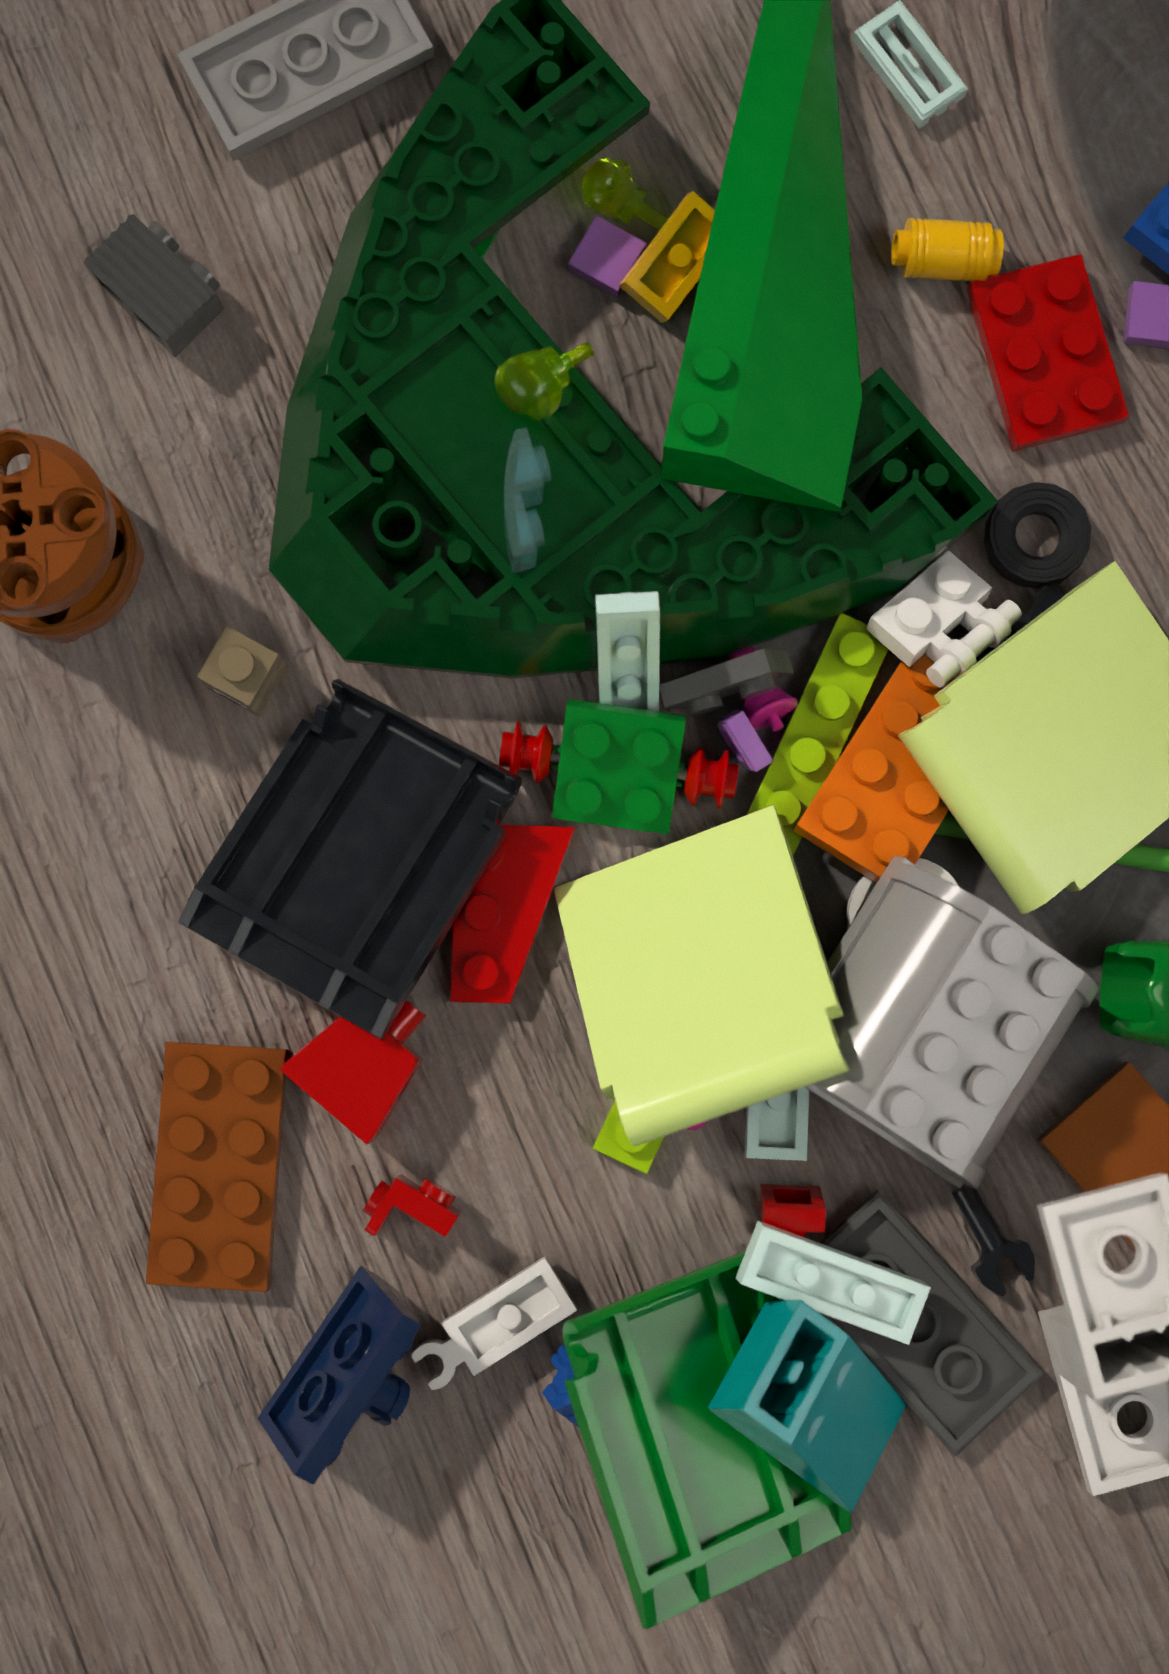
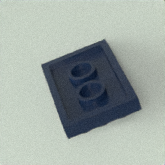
(342, 1377)

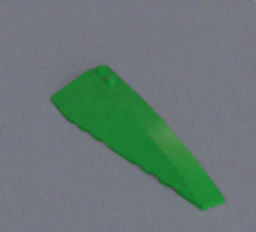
(772, 336)

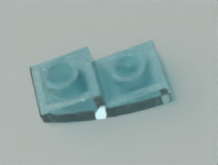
(523, 488)

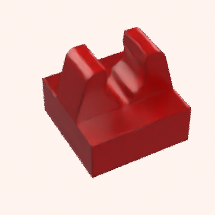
(793, 1208)

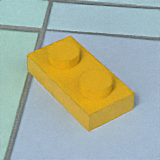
(672, 259)

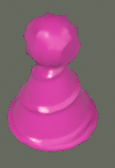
(767, 708)

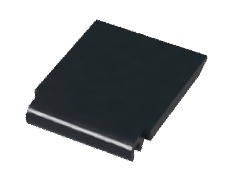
(354, 857)

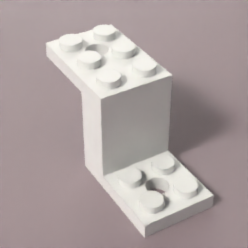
(1113, 1327)

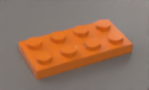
(876, 793)

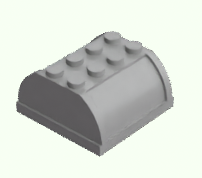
(944, 1019)

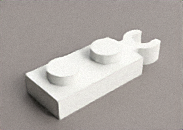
(500, 1321)

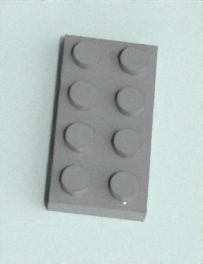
(300, 64)

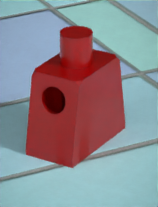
(358, 1073)

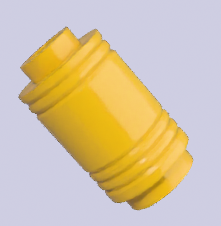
(947, 250)

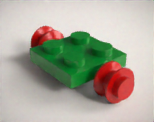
(618, 766)

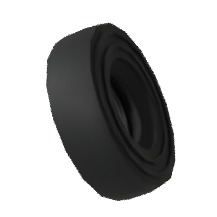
(1052, 503)

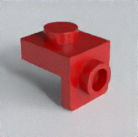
(426, 1203)

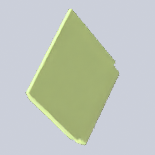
(1057, 742)
(701, 977)

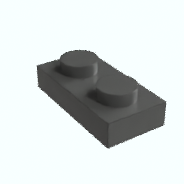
(747, 674)

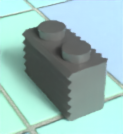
(155, 284)

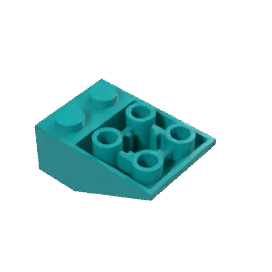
(810, 1399)

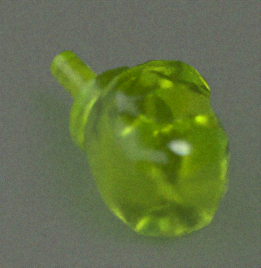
(610, 191)
(535, 379)

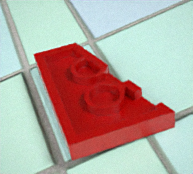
(504, 914)

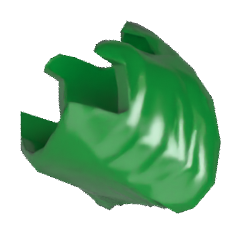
(1136, 991)

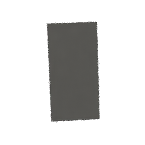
(959, 1360)

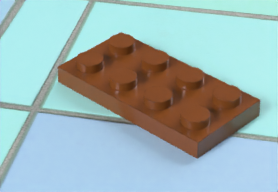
(217, 1167)

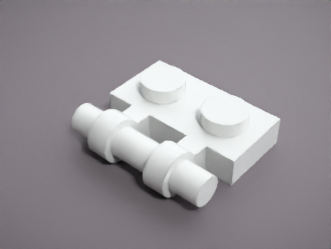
(932, 607)

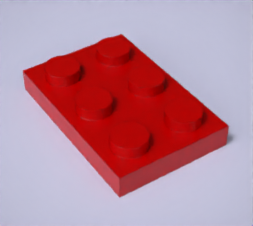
(1047, 352)

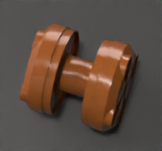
(60, 542)

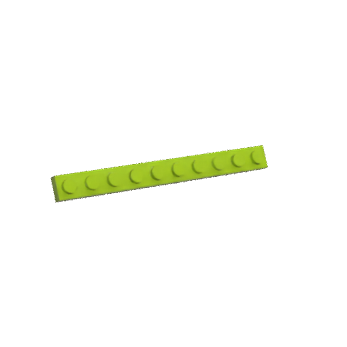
(792, 781)

